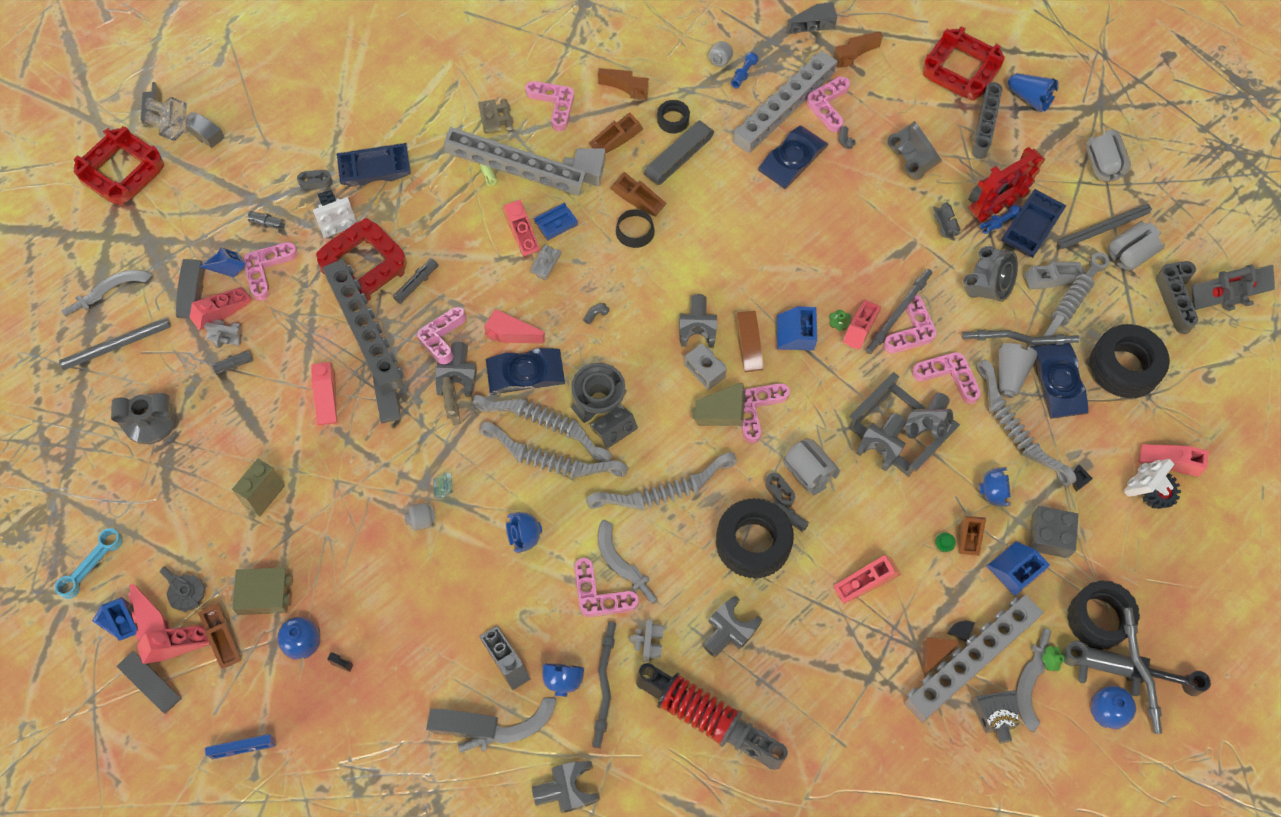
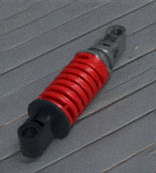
(707, 716)

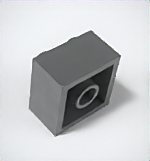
(1054, 531)

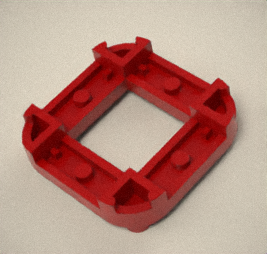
(957, 38)
(1019, 177)
(114, 192)
(374, 235)

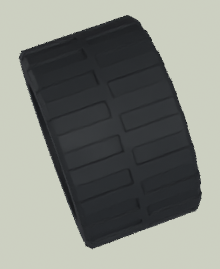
(1082, 625)

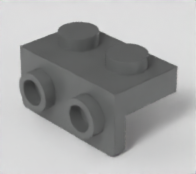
(614, 426)

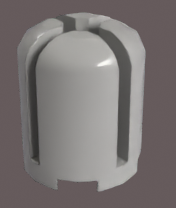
(1108, 156)
(1136, 245)
(810, 465)

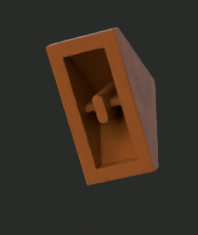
(971, 535)
(935, 651)

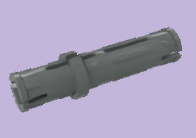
(420, 276)

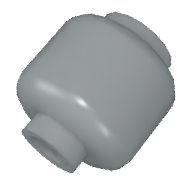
(720, 53)
(419, 516)

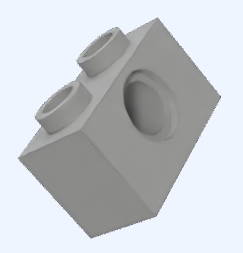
(706, 375)

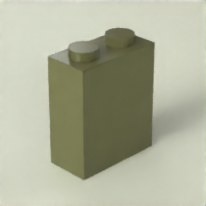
(258, 487)
(262, 591)

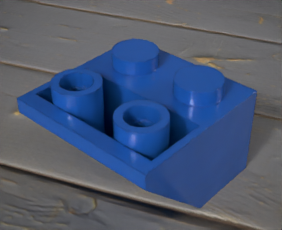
(797, 329)
(1018, 567)

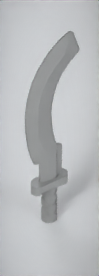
(104, 286)
(619, 565)
(1027, 682)
(516, 732)

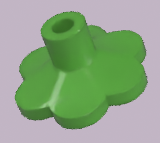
(840, 320)
(1052, 658)

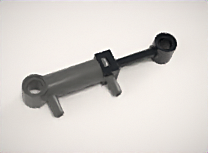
(1122, 665)

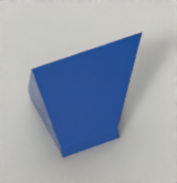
(225, 262)
(116, 618)

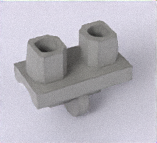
(545, 262)
(223, 334)
(650, 650)

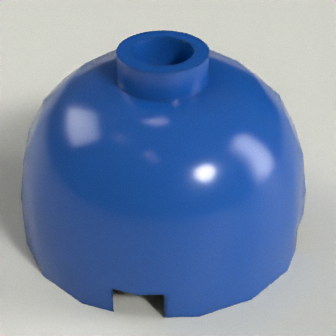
(996, 487)
(523, 531)
(298, 638)
(562, 678)
(1113, 707)

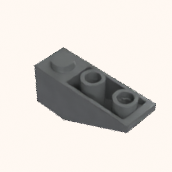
(816, 18)
(505, 658)

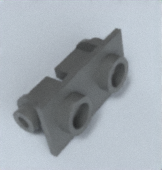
(949, 227)

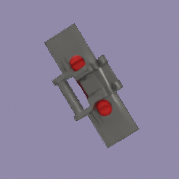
(1233, 287)

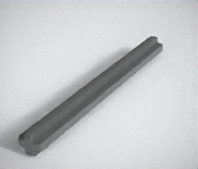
(1104, 226)
(114, 343)

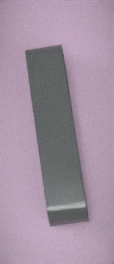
(987, 120)
(679, 152)

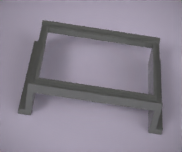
(873, 400)

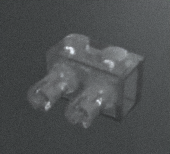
(171, 119)

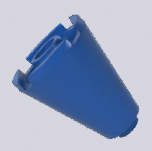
(1034, 89)

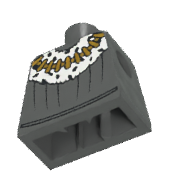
(998, 713)

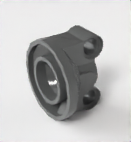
(915, 149)
(993, 274)
(596, 379)
(150, 426)

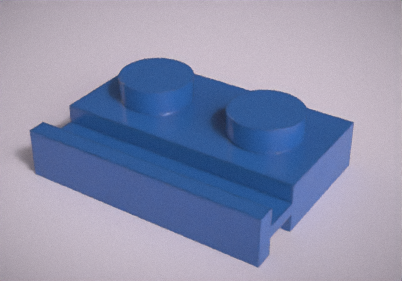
(556, 221)

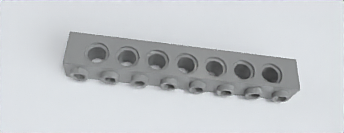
(784, 102)
(514, 161)
(1028, 614)

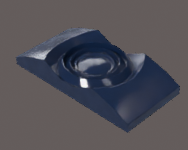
(792, 156)
(373, 164)
(1033, 223)
(525, 370)
(1061, 380)

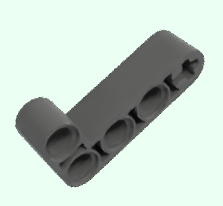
(1171, 284)

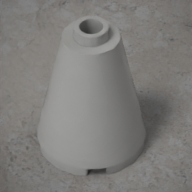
(1014, 367)

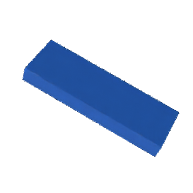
(240, 746)

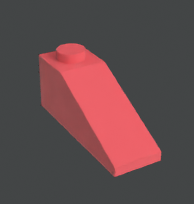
(861, 324)
(511, 330)
(324, 393)
(867, 579)

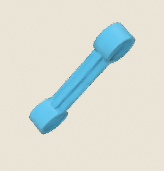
(88, 564)

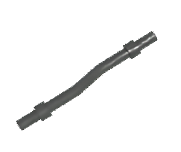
(879, 336)
(1058, 339)
(1154, 710)
(601, 724)

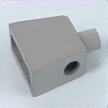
(590, 161)

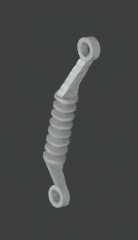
(1075, 295)
(520, 407)
(1031, 451)
(577, 469)
(638, 501)

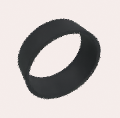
(635, 242)

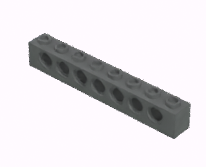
(387, 380)

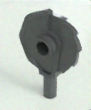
(183, 591)

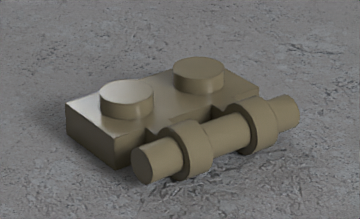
(489, 115)
(450, 401)

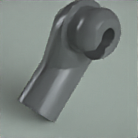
(847, 142)
(593, 311)

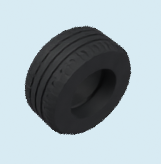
(1142, 344)
(759, 513)

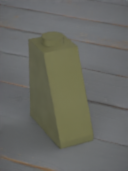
(721, 408)

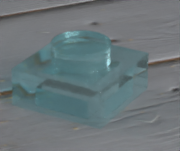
(442, 485)

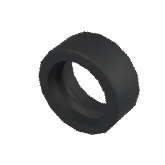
(673, 127)

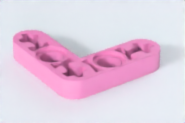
(557, 97)
(823, 102)
(261, 262)
(456, 317)
(918, 330)
(950, 368)
(750, 407)
(592, 597)

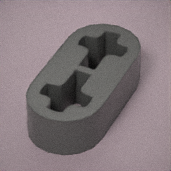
(314, 179)
(783, 487)

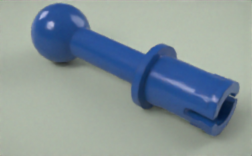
(741, 73)
(996, 221)

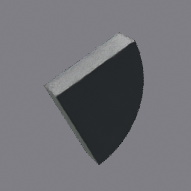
(1082, 478)
(962, 630)
(335, 660)

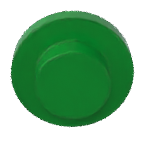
(945, 542)

